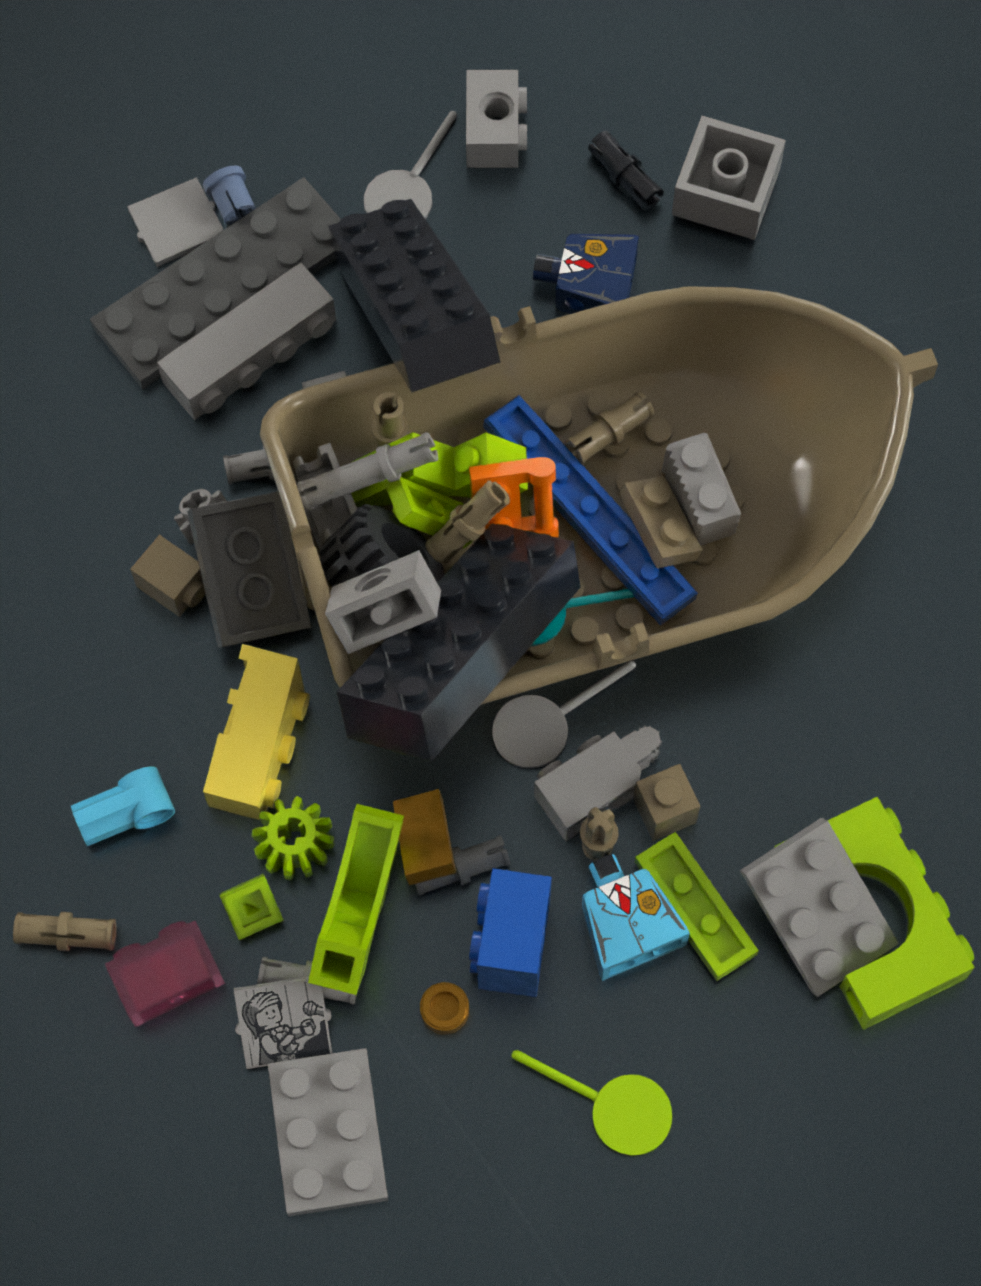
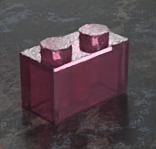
(164, 972)

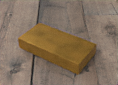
(424, 837)

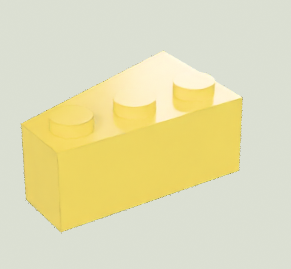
(257, 734)

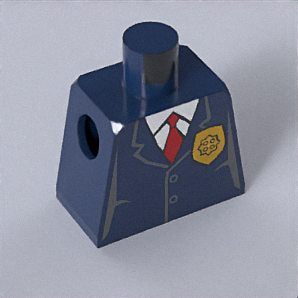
(591, 271)

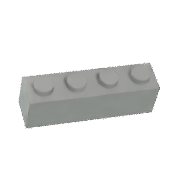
(247, 341)

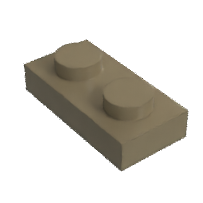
(660, 522)

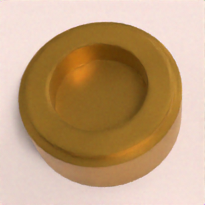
(444, 1008)

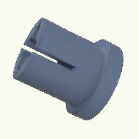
(229, 193)

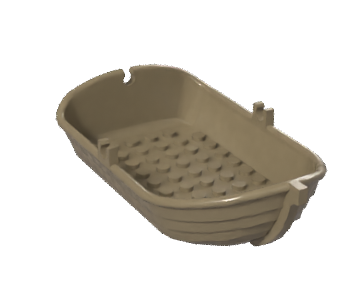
(791, 396)

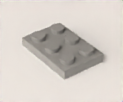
(819, 906)
(327, 1132)

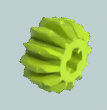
(279, 828)

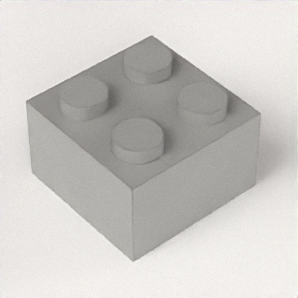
(728, 177)

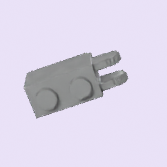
(597, 777)

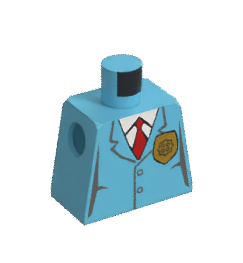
(629, 918)

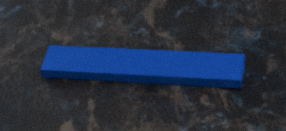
(595, 514)

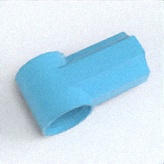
(136, 802)

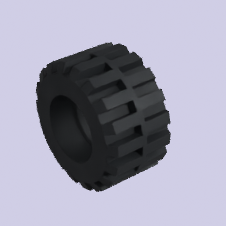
(370, 541)

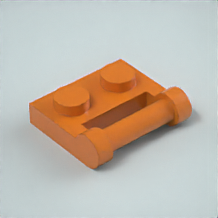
(537, 471)

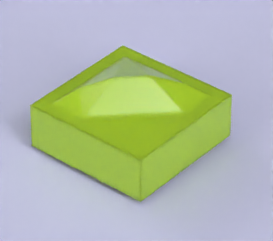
(251, 906)

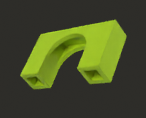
(932, 952)

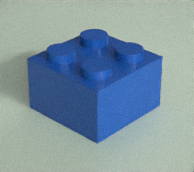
(513, 933)

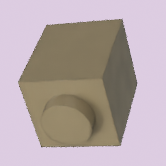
(169, 576)
(666, 802)

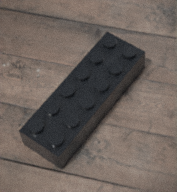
(414, 295)
(438, 673)

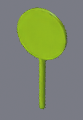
(627, 1113)

